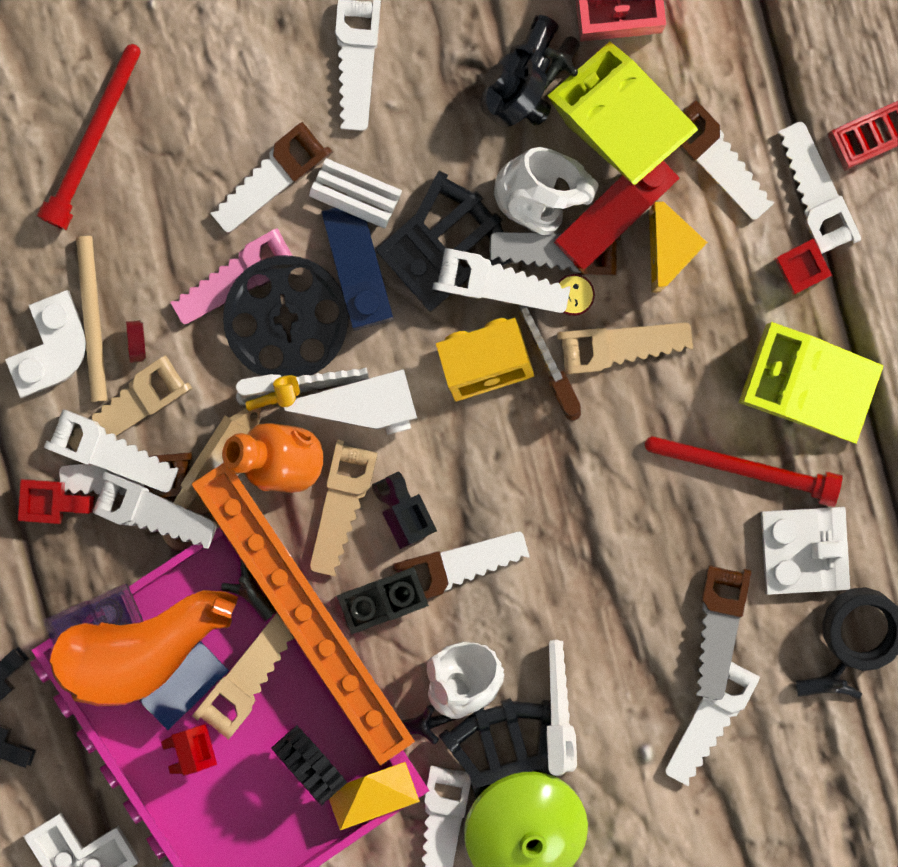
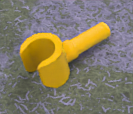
(285, 394)

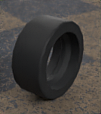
(833, 620)

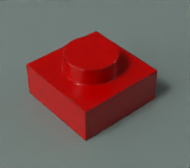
(803, 266)

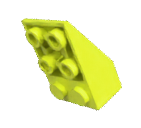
(621, 113)
(811, 382)

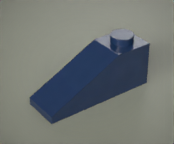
(357, 269)

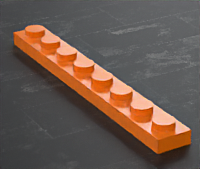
(303, 613)

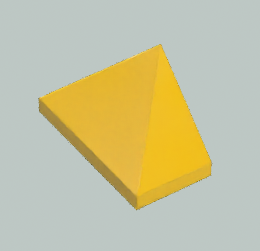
(373, 796)

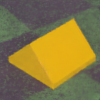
(671, 245)

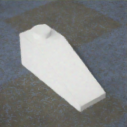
(367, 403)

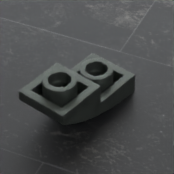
(382, 600)

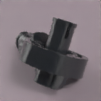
(520, 79)

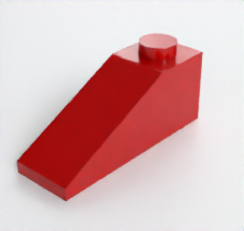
(613, 215)

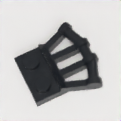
(416, 250)
(481, 722)

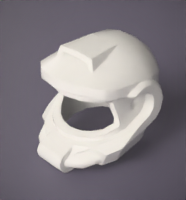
(527, 189)

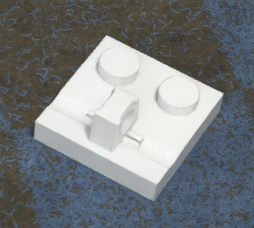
(805, 550)

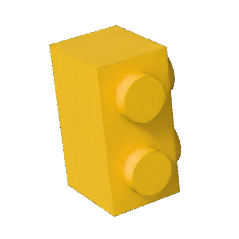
(484, 358)

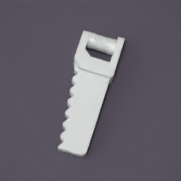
(357, 61)
(817, 189)
(499, 284)
(262, 385)
(109, 453)
(152, 511)
(708, 724)
(560, 735)
(444, 816)

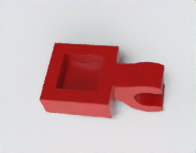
(46, 501)

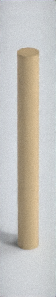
(91, 318)

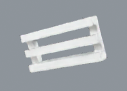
(358, 189)

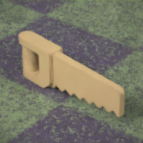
(623, 344)
(137, 401)
(340, 506)
(245, 678)

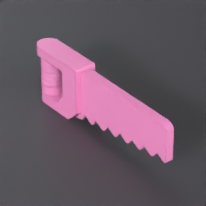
(213, 292)

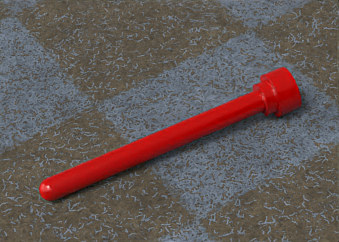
(58, 208)
(822, 487)

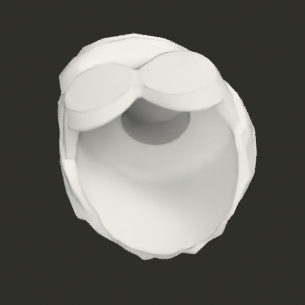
(463, 679)

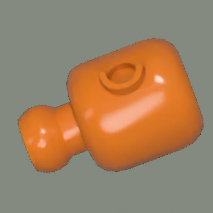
(275, 457)

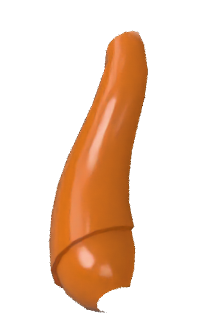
(131, 661)

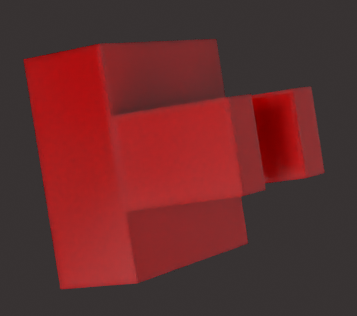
(192, 749)

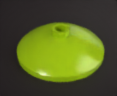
(522, 810)

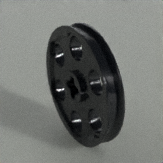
(300, 302)

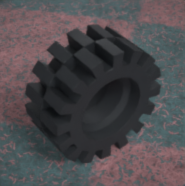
(309, 765)

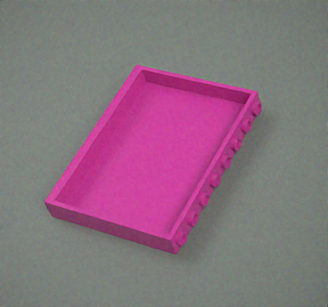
(250, 803)

